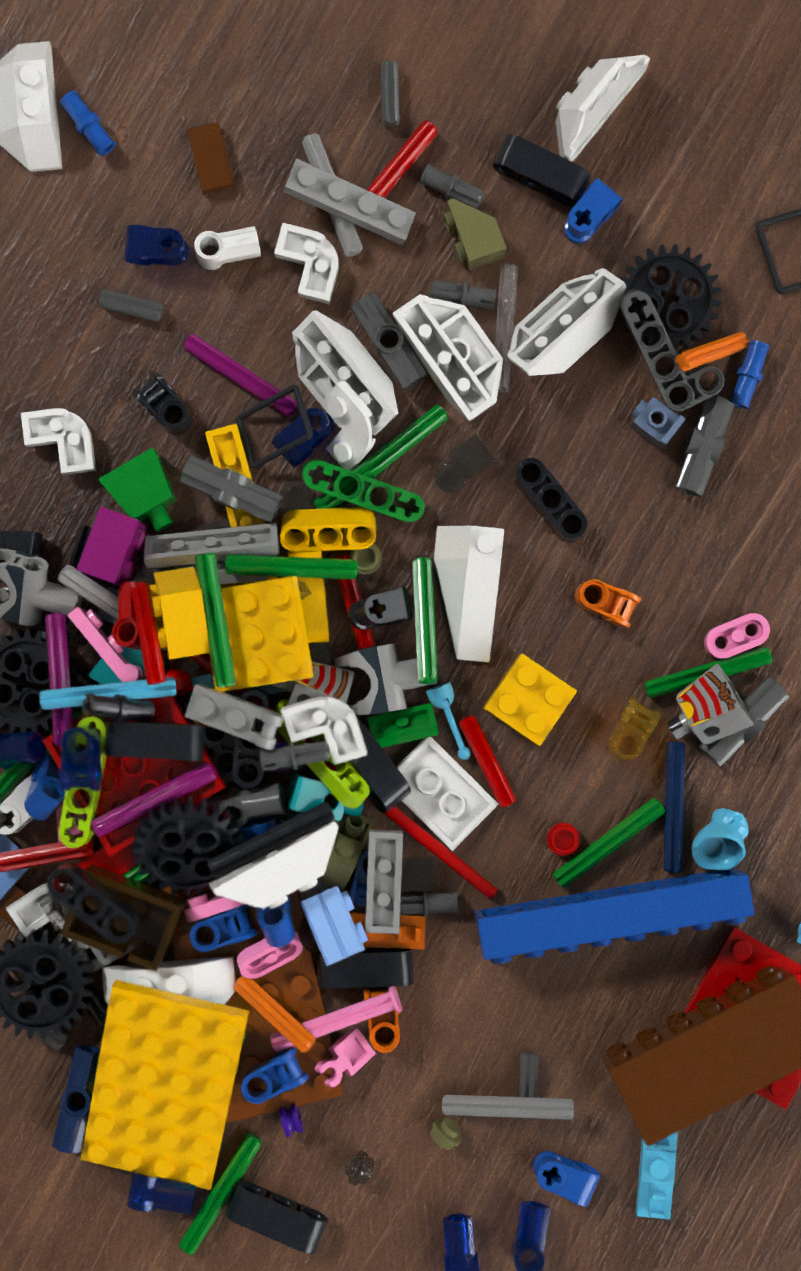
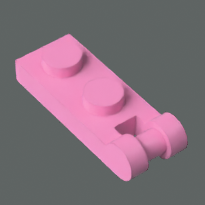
(89, 625)

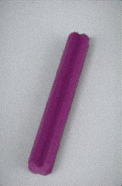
(238, 374)
(58, 671)
(153, 799)

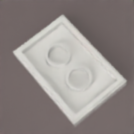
(444, 793)

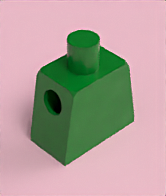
(142, 489)

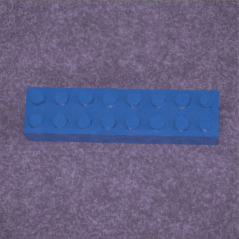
(613, 914)

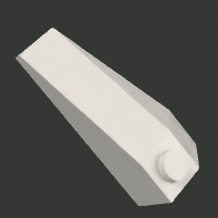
(469, 580)

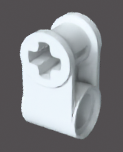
(15, 805)

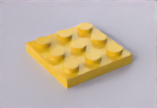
(266, 633)

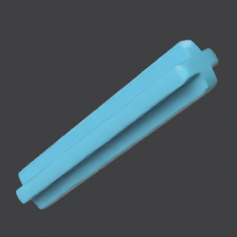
(132, 690)

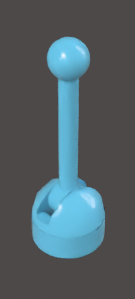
(442, 697)

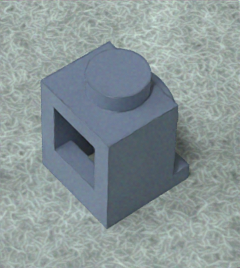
(655, 433)

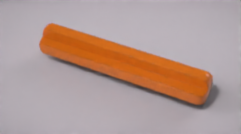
(712, 351)
(274, 1014)

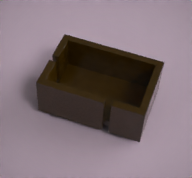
(157, 915)

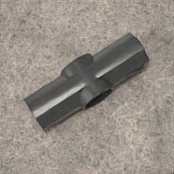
(379, 324)
(704, 446)
(231, 489)
(760, 706)
(251, 803)

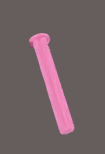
(345, 1017)

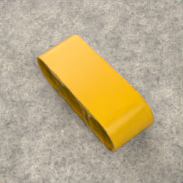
(342, 520)
(315, 604)

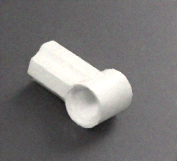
(231, 246)

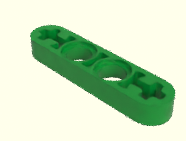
(362, 493)

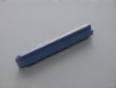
(674, 806)

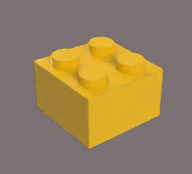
(180, 613)
(529, 699)

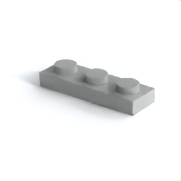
(384, 881)

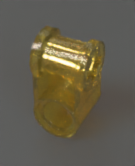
(634, 728)

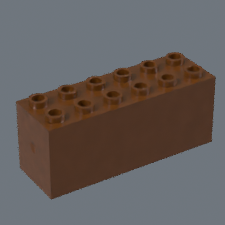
(710, 1054)

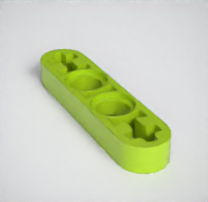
(339, 788)
(69, 806)

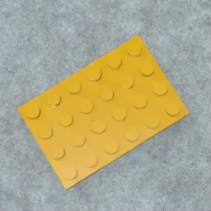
(163, 1084)

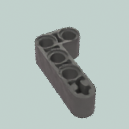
(663, 347)

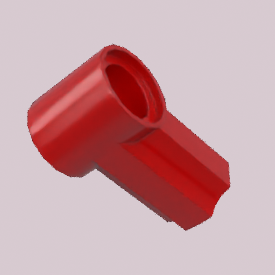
(126, 624)

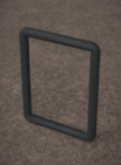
(767, 254)
(293, 388)

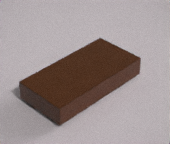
(210, 158)

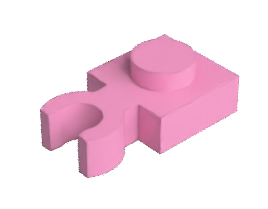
(349, 1055)

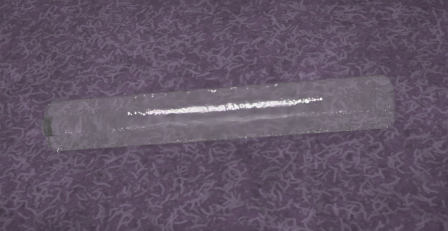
(505, 319)

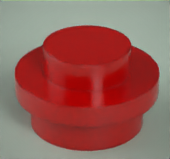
(563, 839)

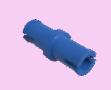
(87, 123)
(749, 374)

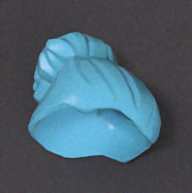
(721, 841)

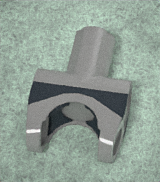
(30, 591)
(387, 678)

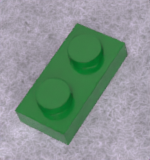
(403, 725)

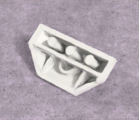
(595, 100)
(29, 107)
(566, 324)
(452, 352)
(331, 354)
(281, 871)
(197, 978)

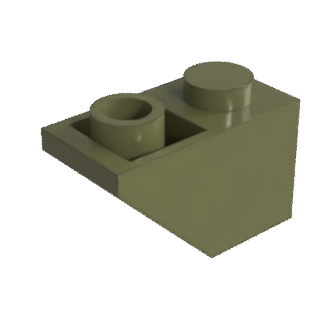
(476, 235)
(346, 850)

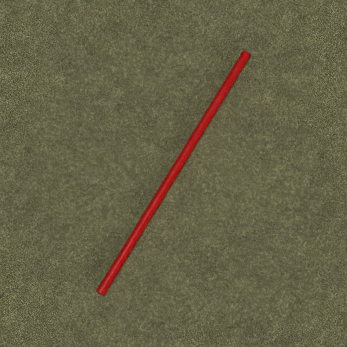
(394, 814)

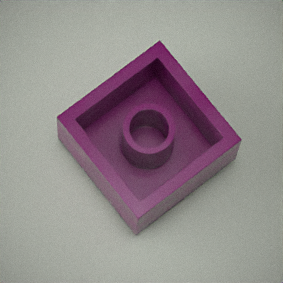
(113, 547)

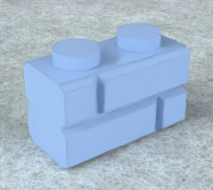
(333, 925)

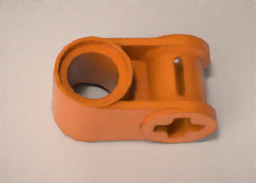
(613, 604)
(387, 1019)

